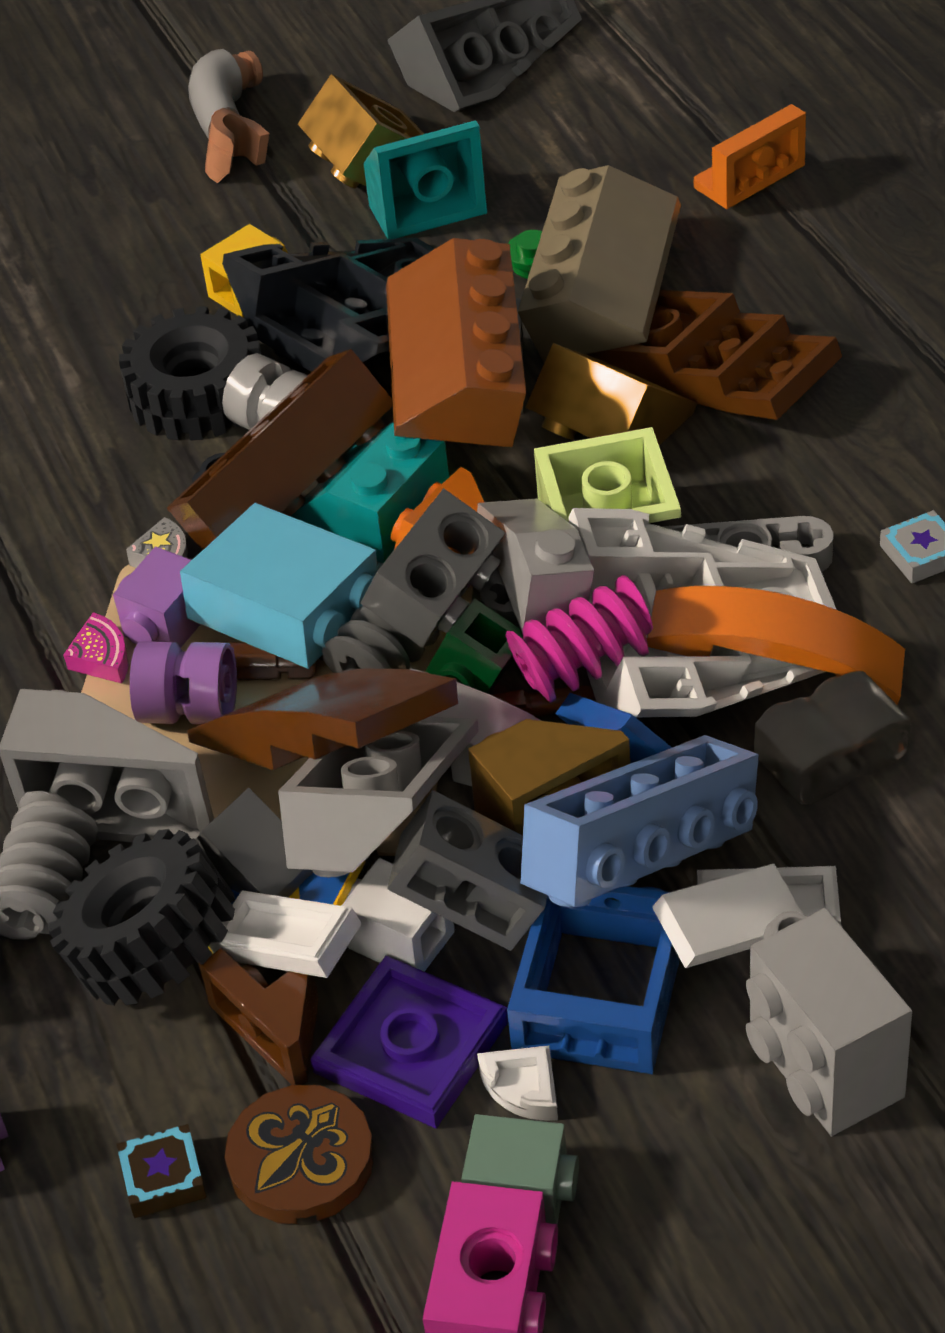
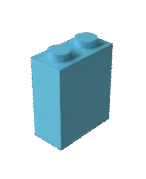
(278, 584)

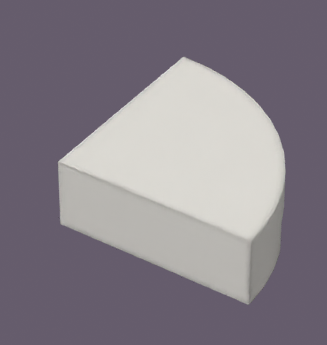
(521, 1081)

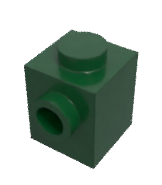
(475, 648)

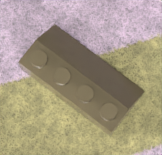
(599, 262)

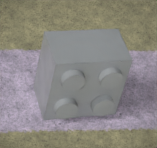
(828, 1022)

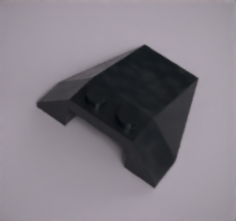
(320, 299)

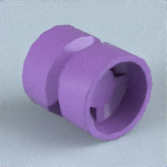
(162, 682)

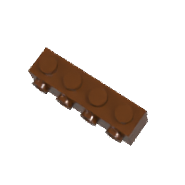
(287, 448)

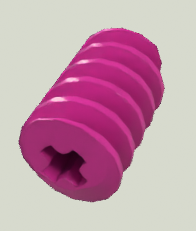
(582, 637)

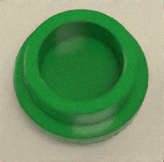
(523, 250)

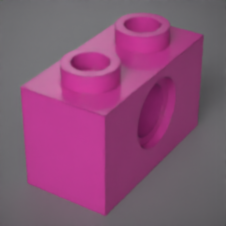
(484, 1233)

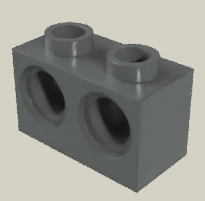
(430, 565)
(465, 871)

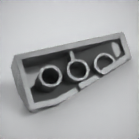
(478, 47)

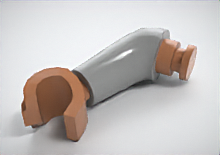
(213, 90)

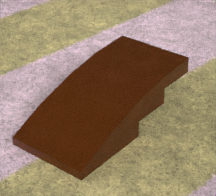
(726, 357)
(327, 715)

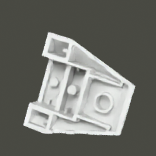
(664, 558)

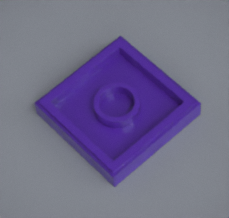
(410, 1041)

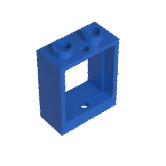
(585, 1027)

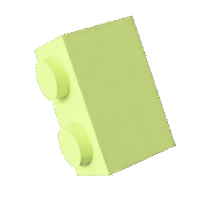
(607, 474)

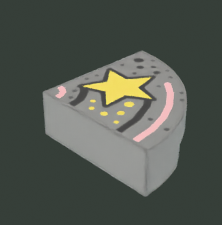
(163, 535)

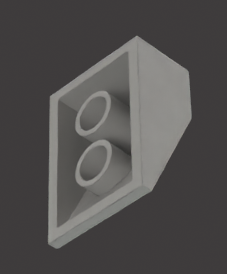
(104, 765)

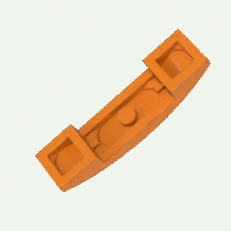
(776, 628)

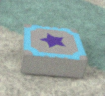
(916, 546)

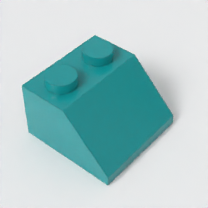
(427, 180)
(376, 488)

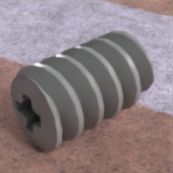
(40, 861)

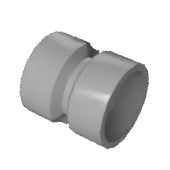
(257, 388)

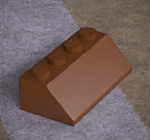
(456, 345)

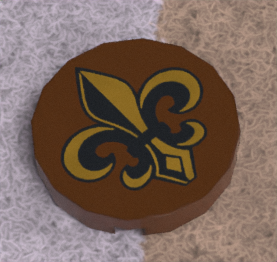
(299, 1153)

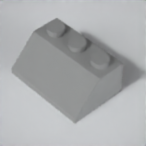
(356, 797)

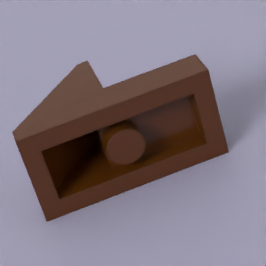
(271, 1018)

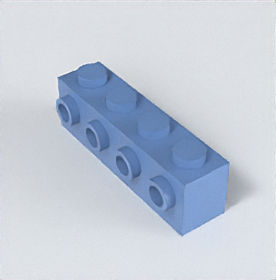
(637, 820)

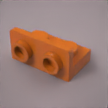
(755, 158)

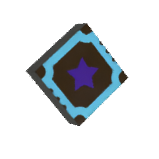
(161, 1171)

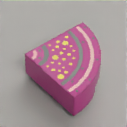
(98, 650)

